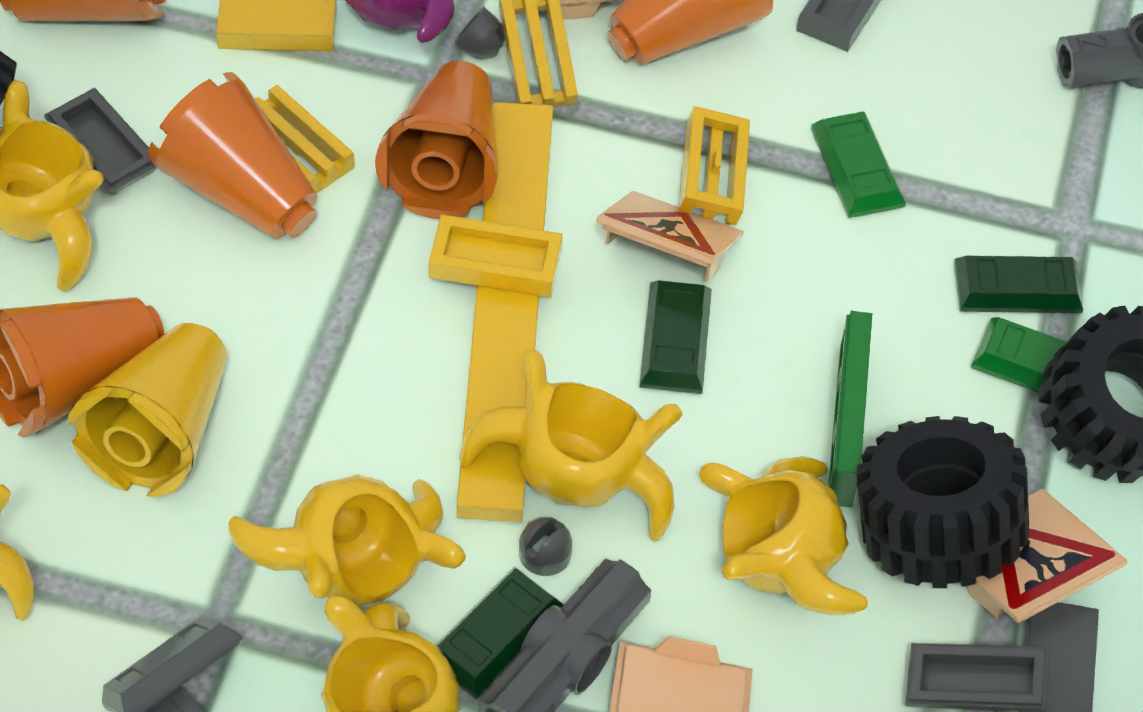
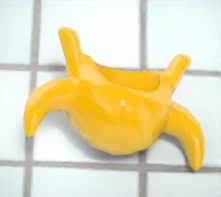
(45, 185)
(580, 444)
(785, 533)
(354, 539)
(384, 666)

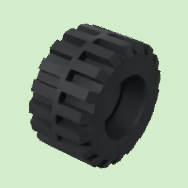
(1081, 404)
(943, 501)

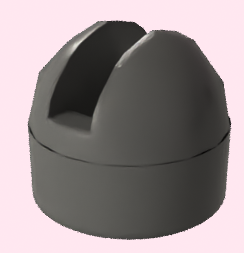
(482, 35)
(554, 553)

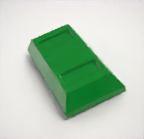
(857, 164)
(1015, 353)

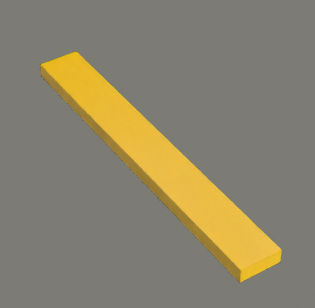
(503, 318)

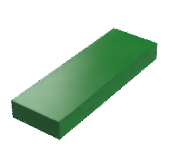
(850, 406)

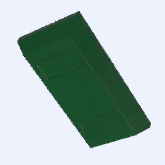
(1018, 284)
(676, 337)
(494, 631)

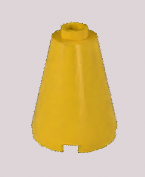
(152, 411)

